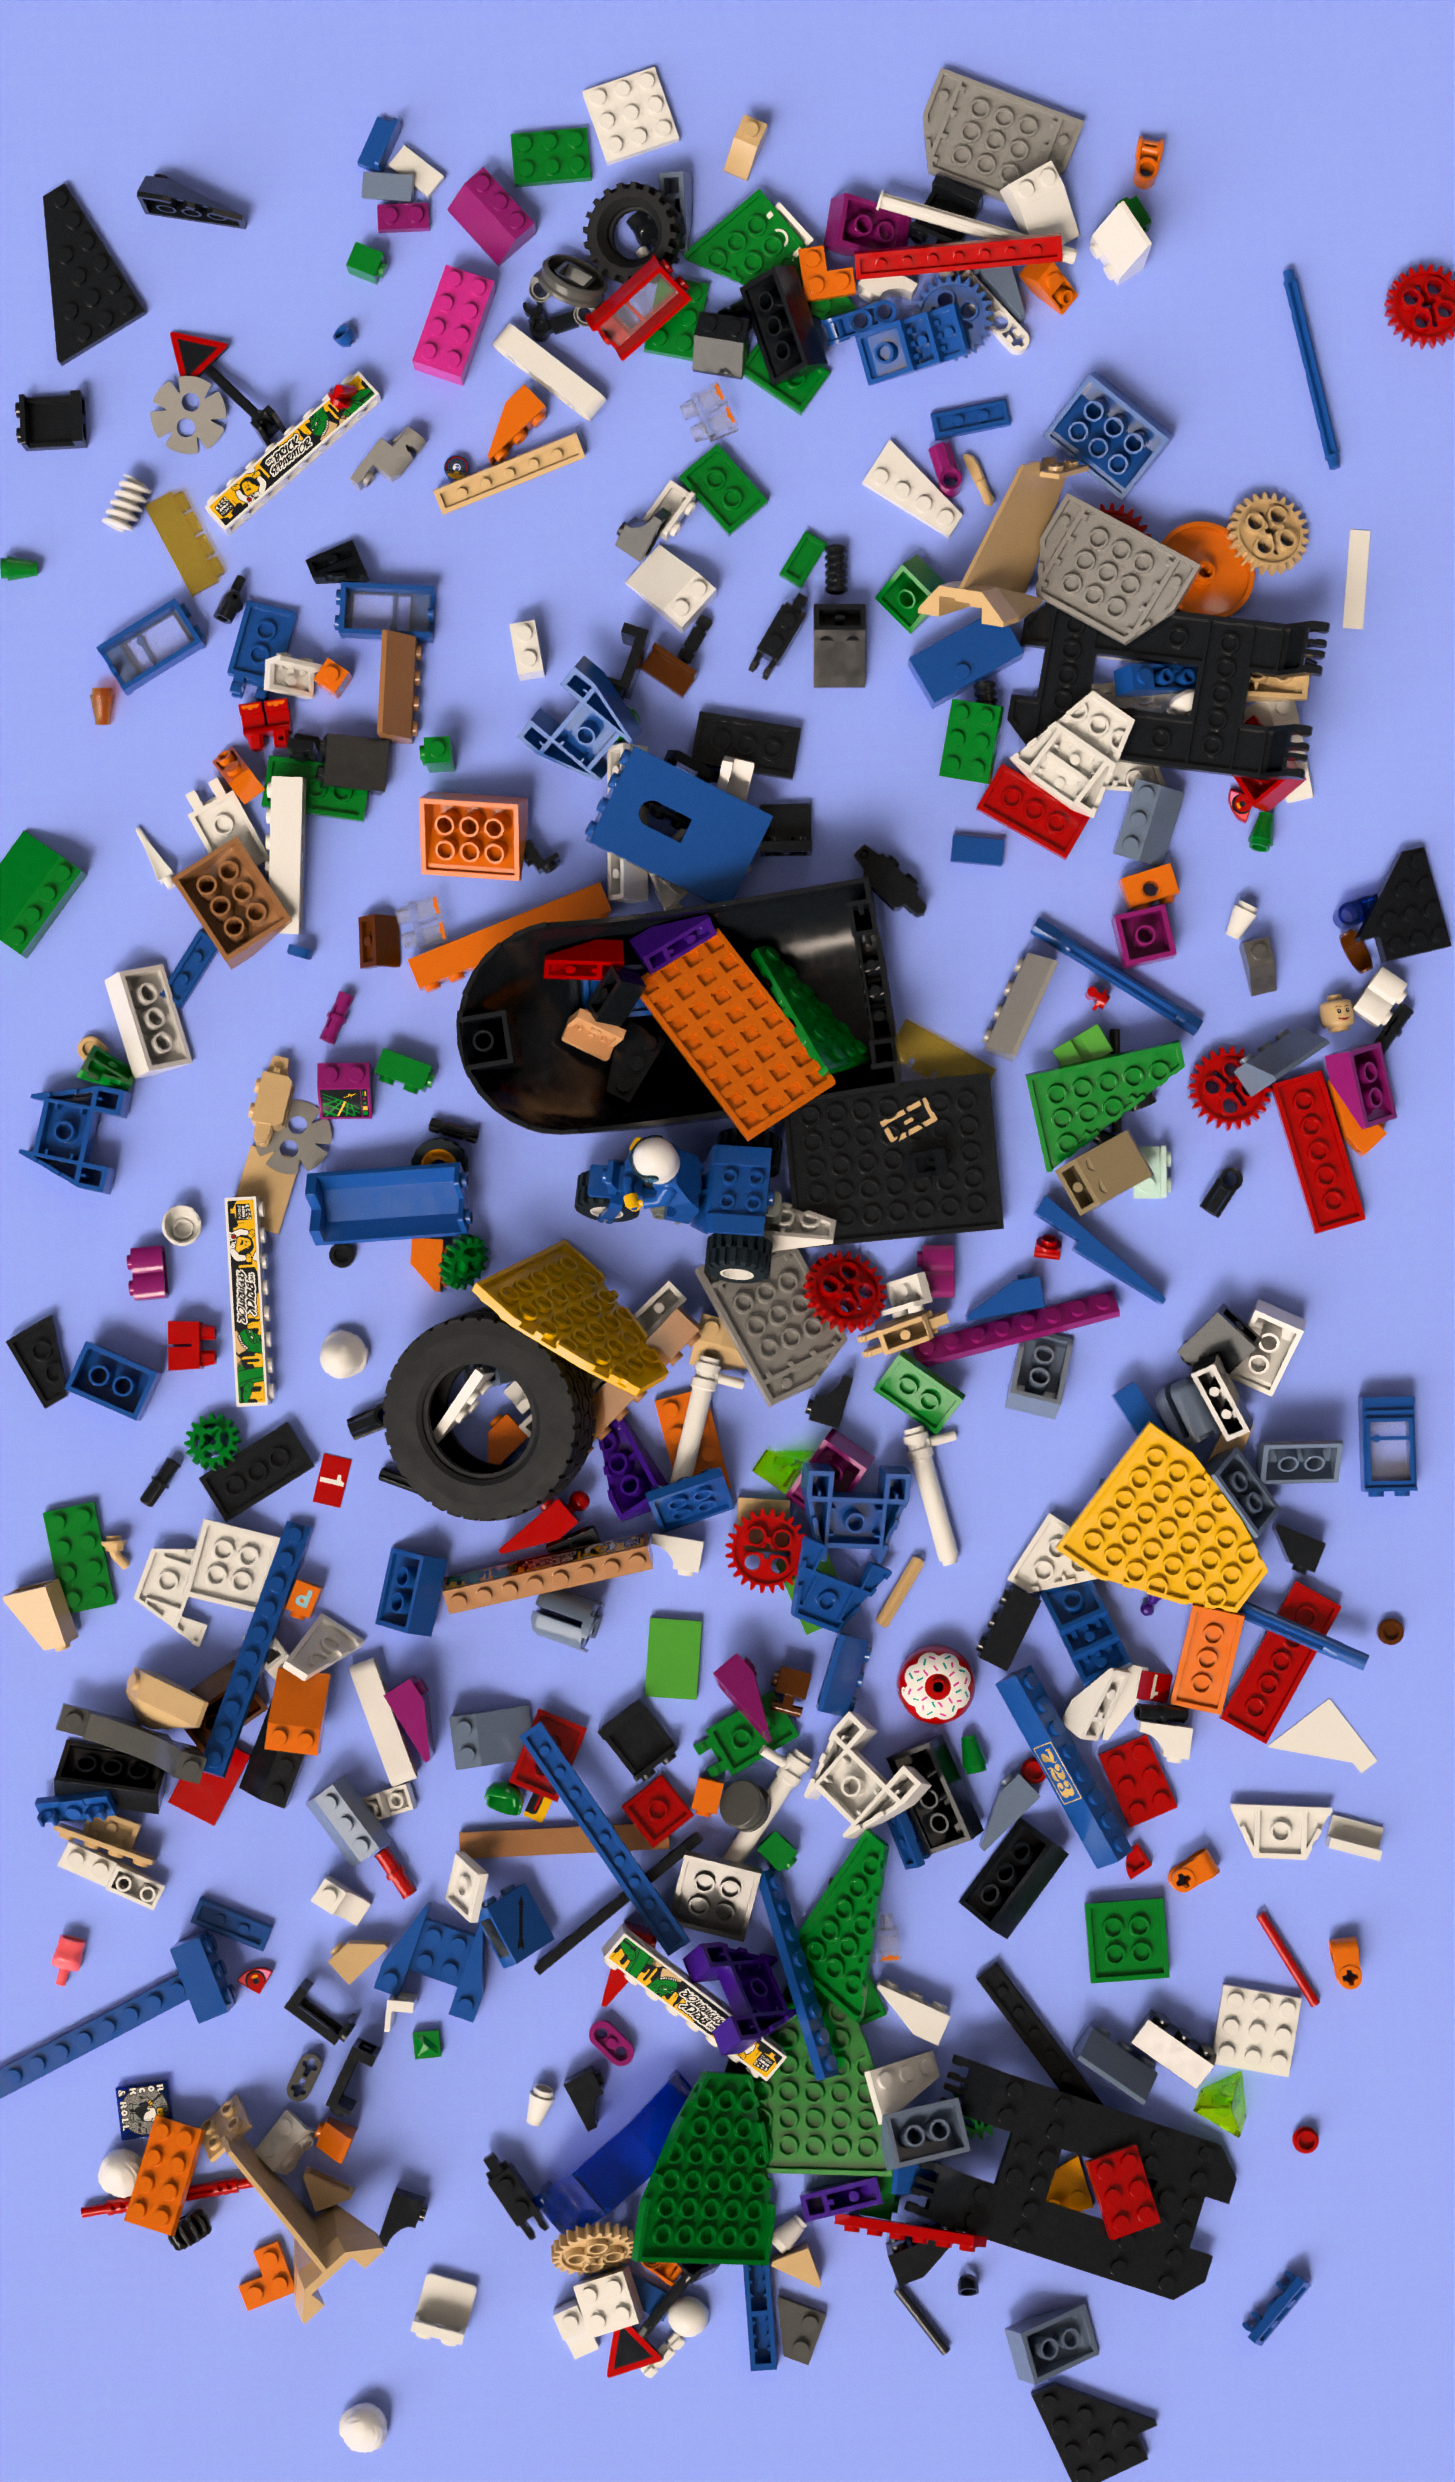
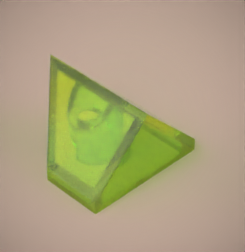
(781, 1467)
(1224, 2103)

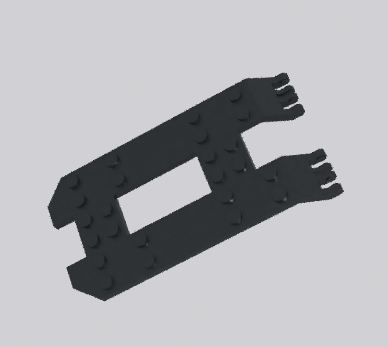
(1227, 656)
(1015, 2205)

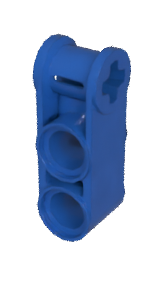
(846, 327)

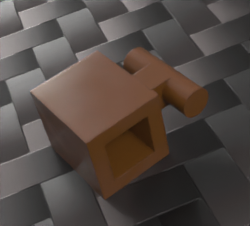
(793, 1685)

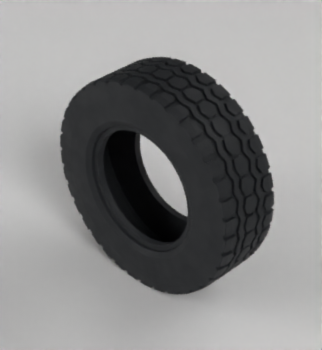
(445, 1470)

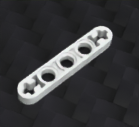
(999, 311)

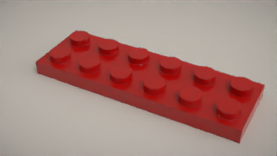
(1317, 1152)
(1278, 1666)

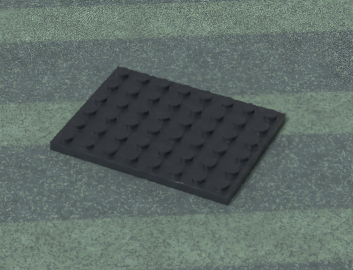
(856, 1176)

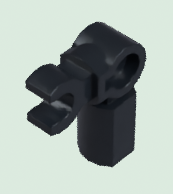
(541, 329)

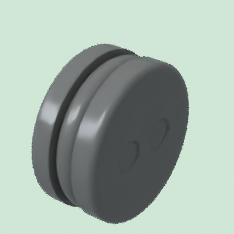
(745, 1806)

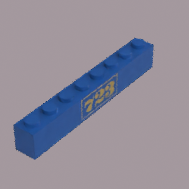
(1064, 1767)

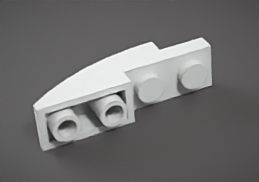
(111, 1874)

